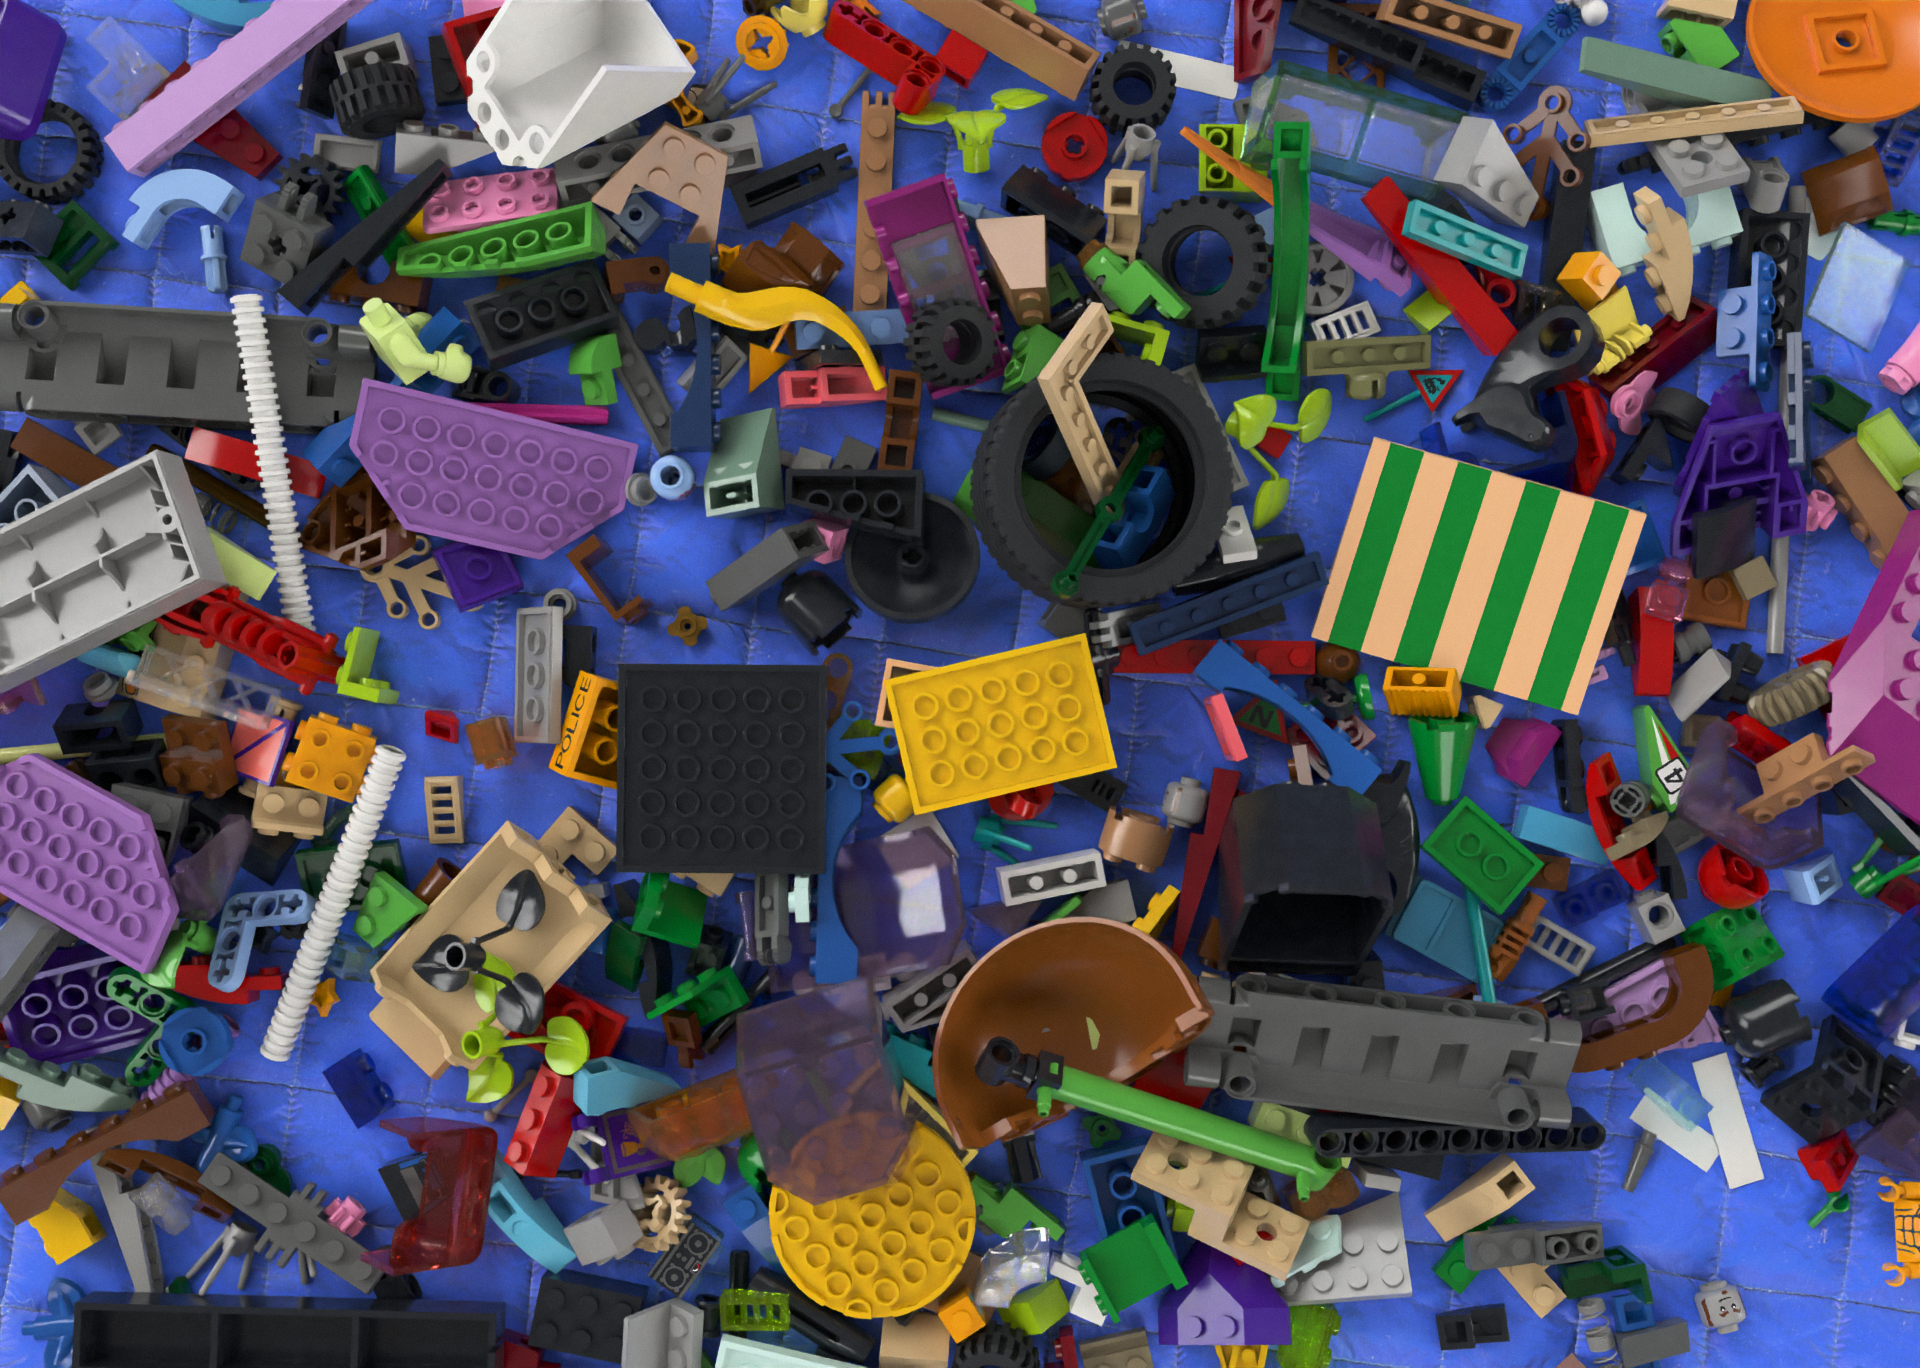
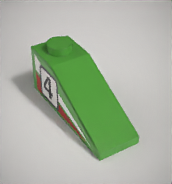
(1659, 759)

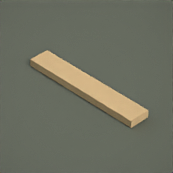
(1694, 121)

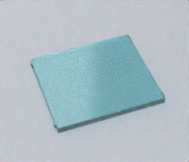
(1856, 287)

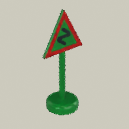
(1270, 721)

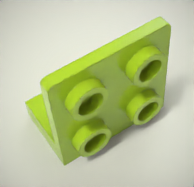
(1146, 334)
(355, 673)

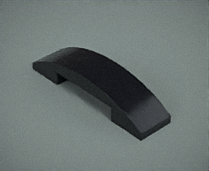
(655, 953)

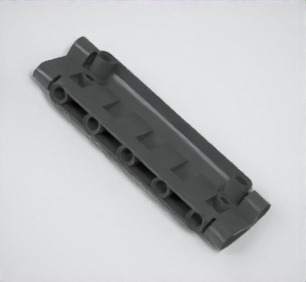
(173, 366)
(1384, 1053)

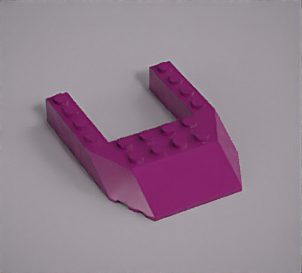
(1879, 679)

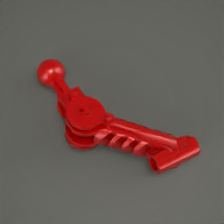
(265, 638)

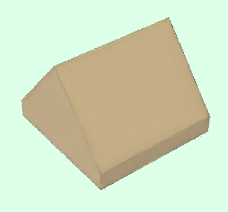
(1484, 709)

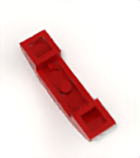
(240, 458)
(1600, 782)

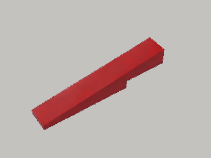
(1441, 273)

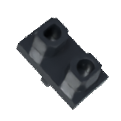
(1741, 660)

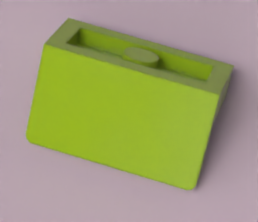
(1889, 447)

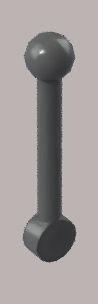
(836, 109)

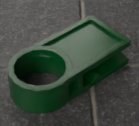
(1841, 406)

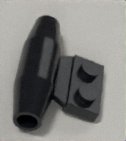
(1215, 574)
(816, 1322)

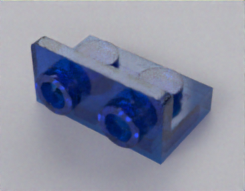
(359, 1087)

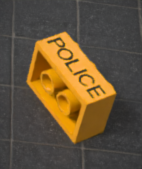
(590, 732)

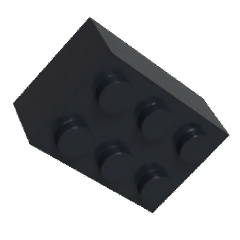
(584, 1313)

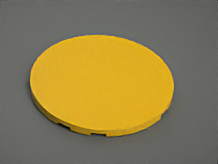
(884, 1247)

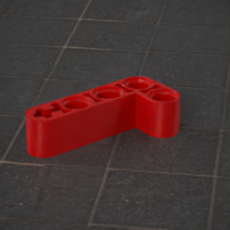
(886, 54)

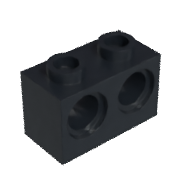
(134, 765)

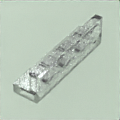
(194, 697)

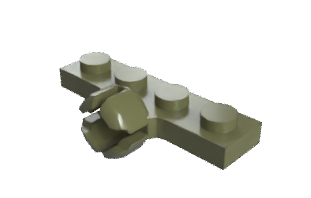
(1366, 360)

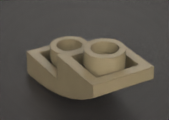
(1640, 833)

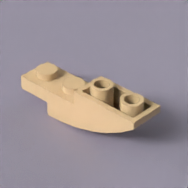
(1671, 253)

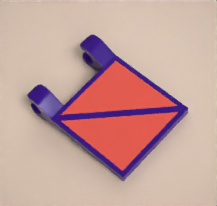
(260, 752)

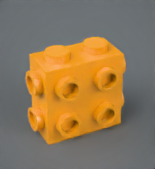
(330, 756)

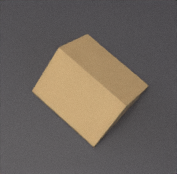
(918, 1345)

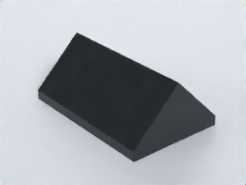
(266, 853)

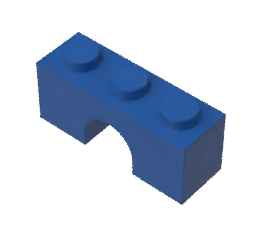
(1143, 512)

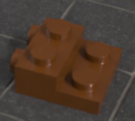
(198, 755)

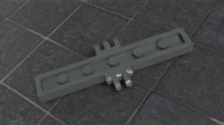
(290, 1222)

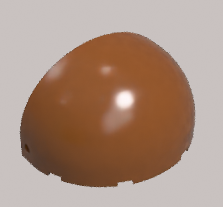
(1054, 979)

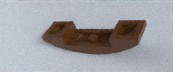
(126, 1161)

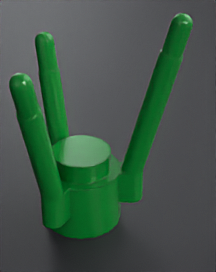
(1871, 879)

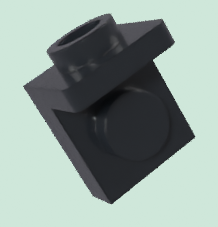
(710, 951)

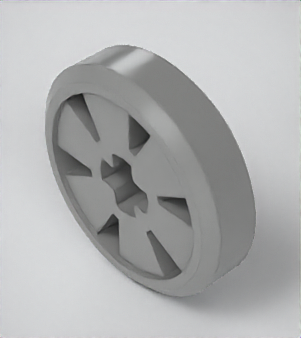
(1336, 281)

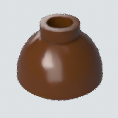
(1337, 662)

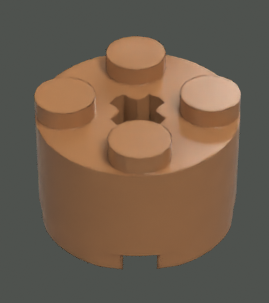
(1135, 838)

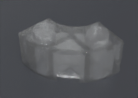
(1012, 1266)

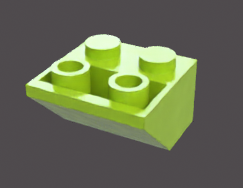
(1215, 179)

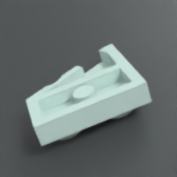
(800, 898)

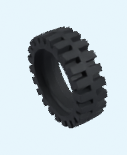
(79, 174)

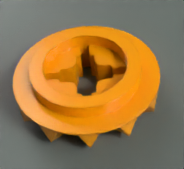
(748, 35)

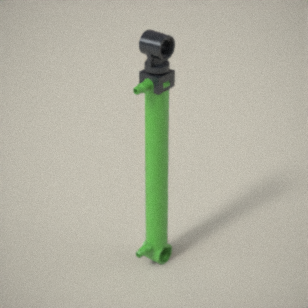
(1049, 1079)

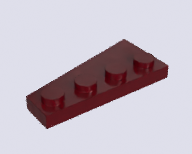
(1254, 37)
(232, 138)

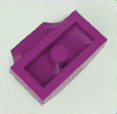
(1521, 747)

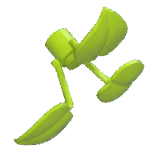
(976, 124)
(1249, 427)
(493, 1079)

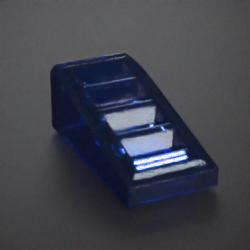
(1894, 167)

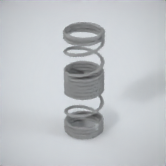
(1598, 1338)

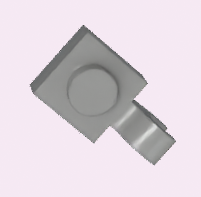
(805, 459)

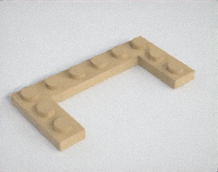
(1071, 409)

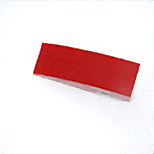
(1652, 648)

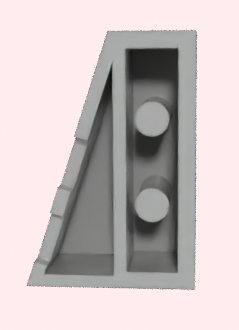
(925, 996)

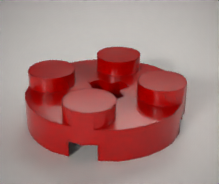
(1092, 154)

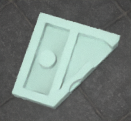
(1320, 1243)

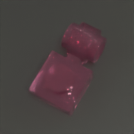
(1665, 597)

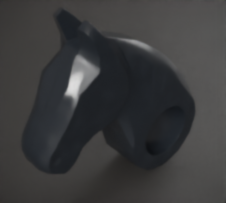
(1508, 393)
(1398, 830)

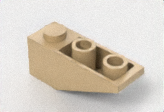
(1480, 1197)

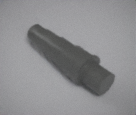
(1640, 1157)

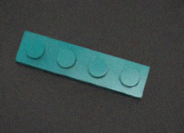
(1464, 240)

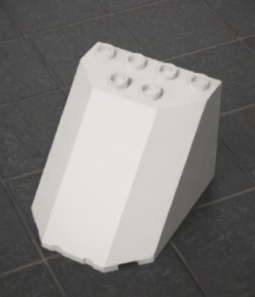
(569, 74)

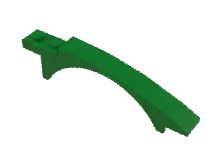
(1288, 300)

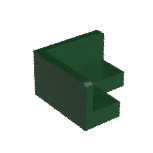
(1613, 1272)

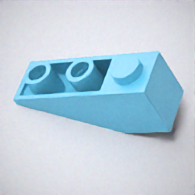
(615, 1084)

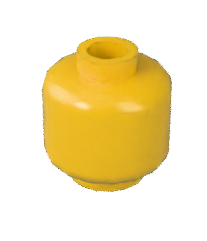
(893, 799)

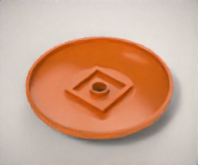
(1863, 83)

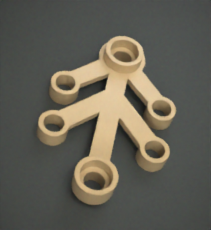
(414, 581)

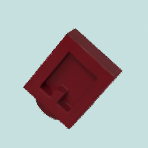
(1064, 1349)

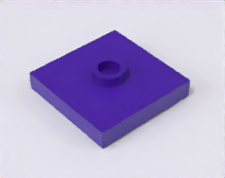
(476, 574)

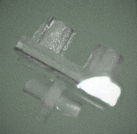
(163, 1204)

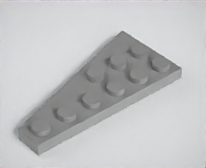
(1370, 1263)

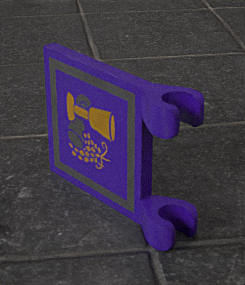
(623, 1150)

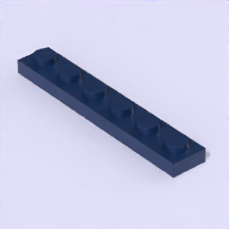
(1227, 603)

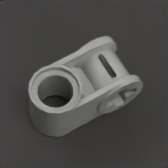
(1765, 184)

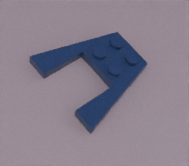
(1801, 392)

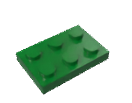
(1481, 855)

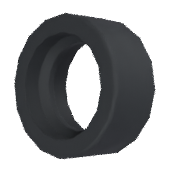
(1679, 412)

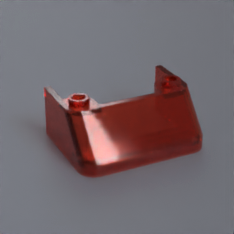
(452, 1197)

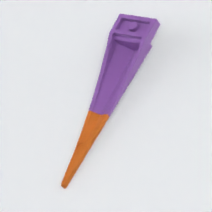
(1355, 243)

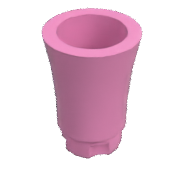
(1903, 368)

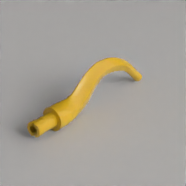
(772, 308)

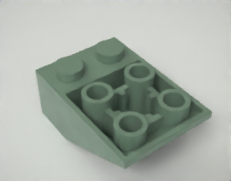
(746, 469)

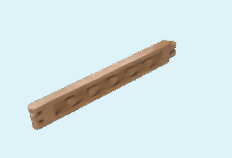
(874, 179)

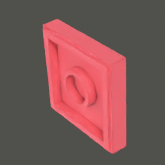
(1224, 727)

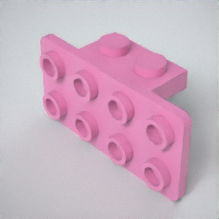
(490, 200)

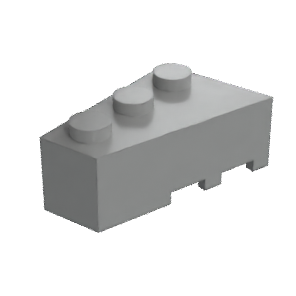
(1487, 173)

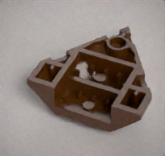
(356, 526)

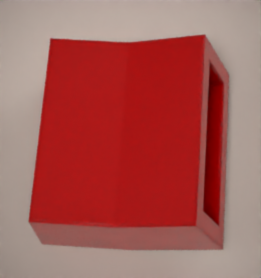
(961, 58)

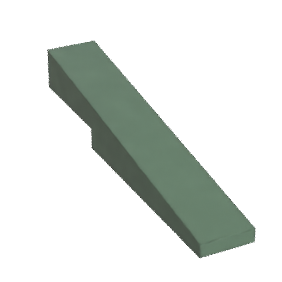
(1667, 77)

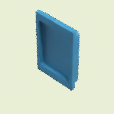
(1439, 928)

